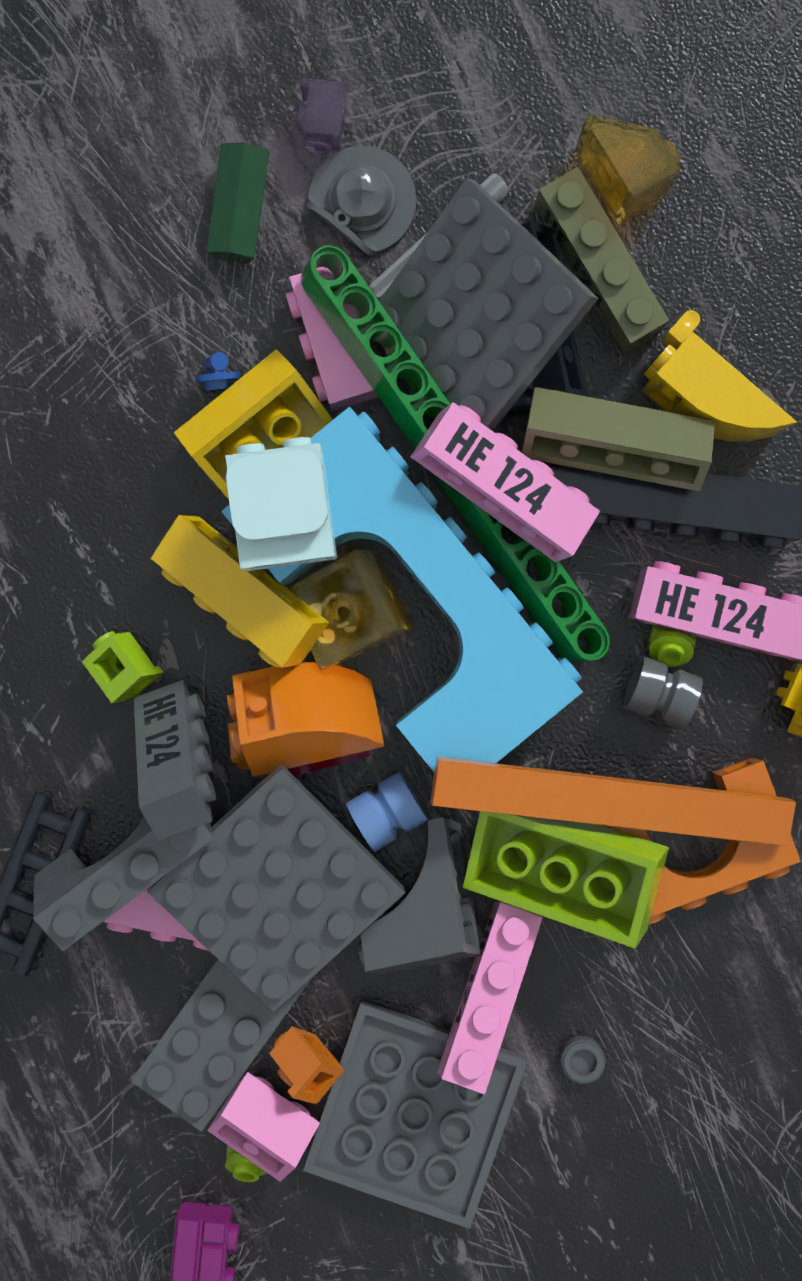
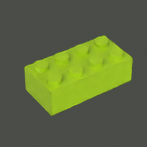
(568, 872)

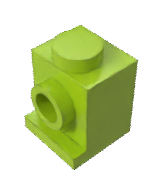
(120, 666)

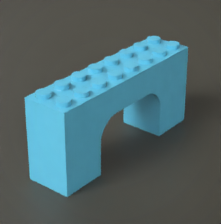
(504, 671)

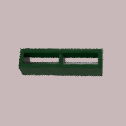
(237, 202)

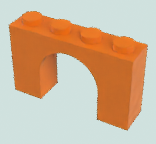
(738, 861)

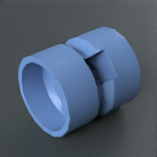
(386, 811)

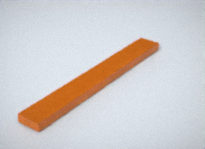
(611, 801)

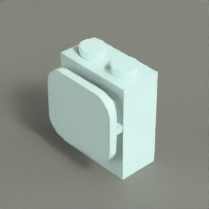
(280, 505)

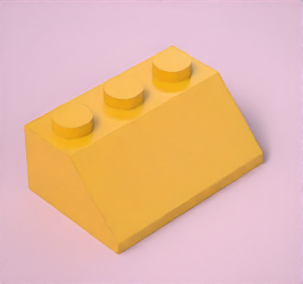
(261, 408)

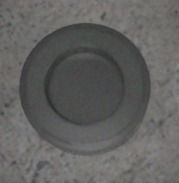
(582, 1059)

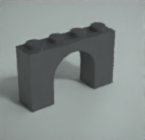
(78, 898)

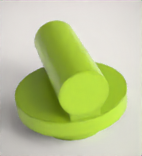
(671, 646)
(241, 1167)

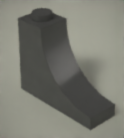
(436, 916)

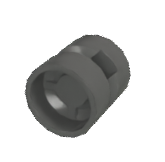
(659, 692)

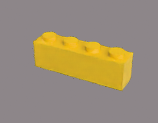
(249, 601)

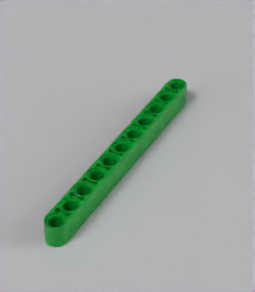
(408, 413)

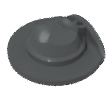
(364, 197)

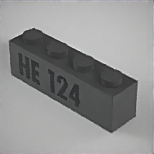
(172, 760)

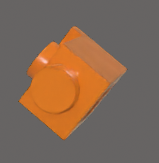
(305, 1065)

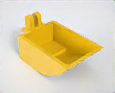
(702, 384)

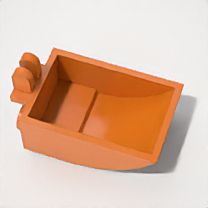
(300, 716)

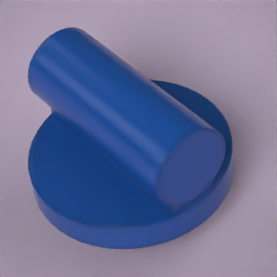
(217, 376)

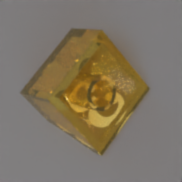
(626, 164)
(357, 603)

